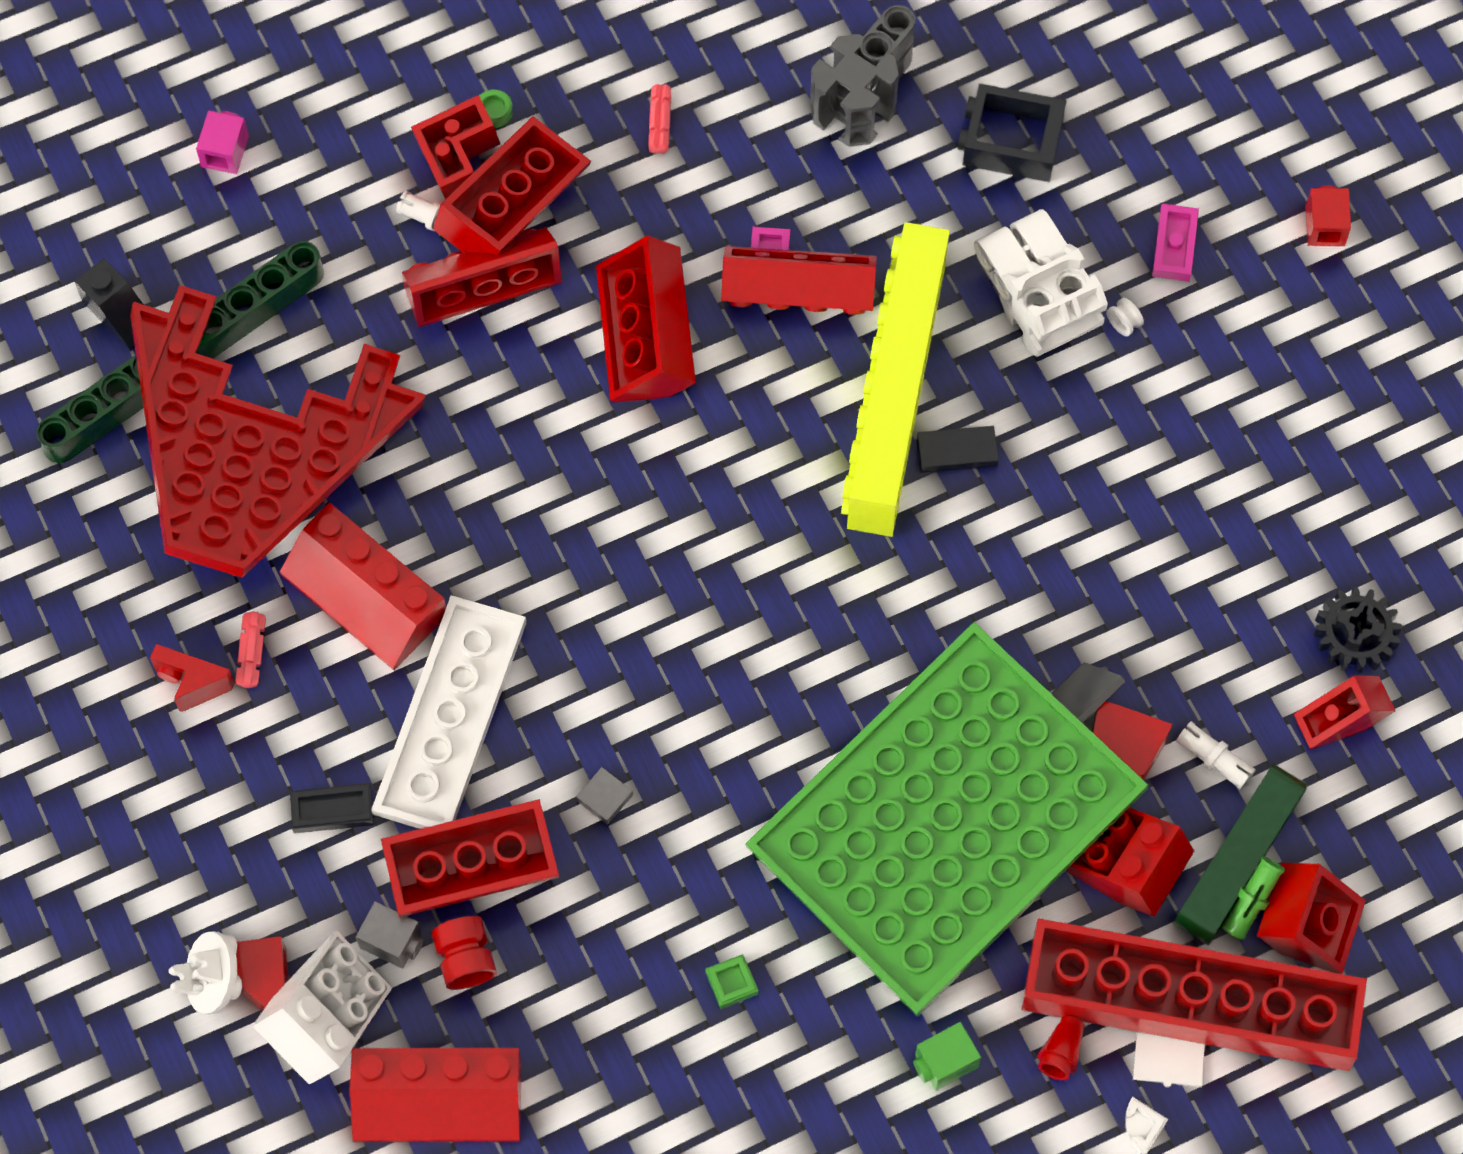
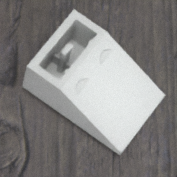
(323, 1009)

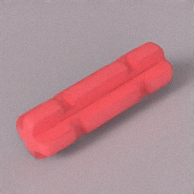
(659, 119)
(250, 649)

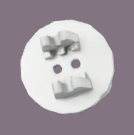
(210, 973)

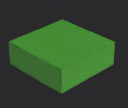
(731, 981)

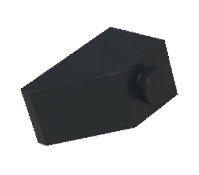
(109, 299)

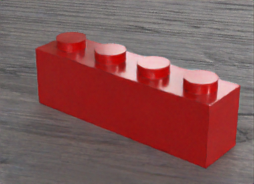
(798, 279)

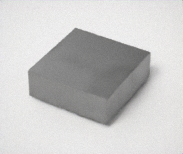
(604, 795)

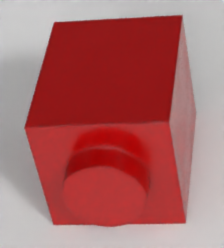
(1328, 216)

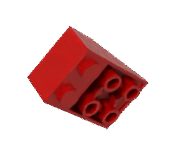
(1135, 861)

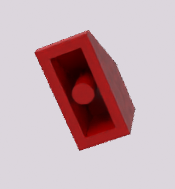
(1344, 711)
(262, 969)

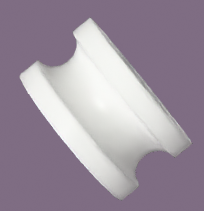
(1125, 317)

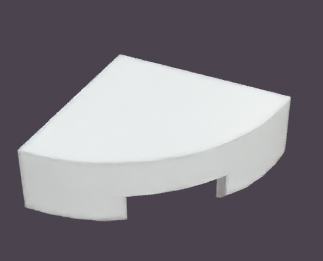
(1143, 1125)

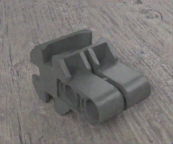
(863, 76)

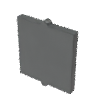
(1087, 689)

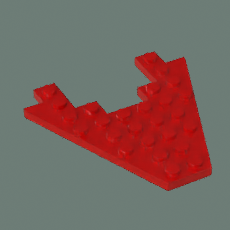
(240, 473)

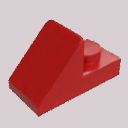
(198, 678)

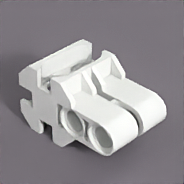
(1041, 282)

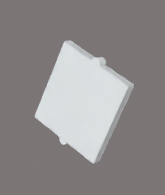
(1168, 1060)

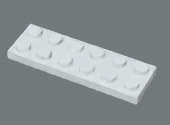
(449, 714)

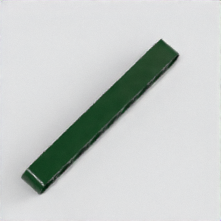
(234, 326)

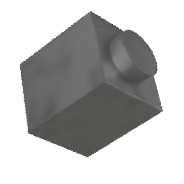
(390, 936)

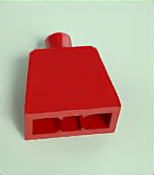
(1131, 735)

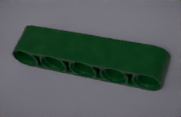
(1240, 854)

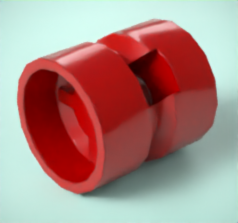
(462, 947)

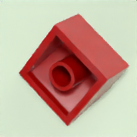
(1312, 916)

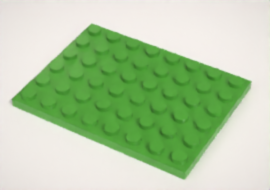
(946, 818)

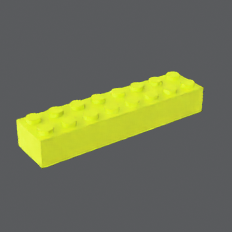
(895, 379)

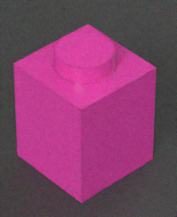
(222, 141)

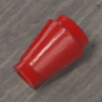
(1062, 1049)

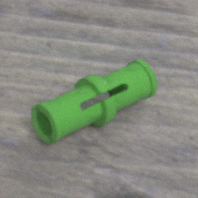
(1253, 898)

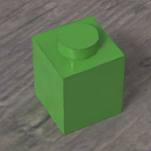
(946, 1057)

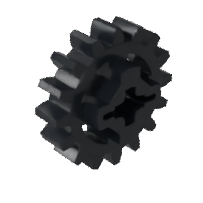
(1340, 624)

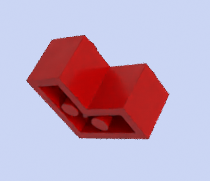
(453, 139)

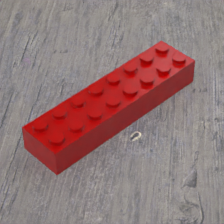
(1195, 994)

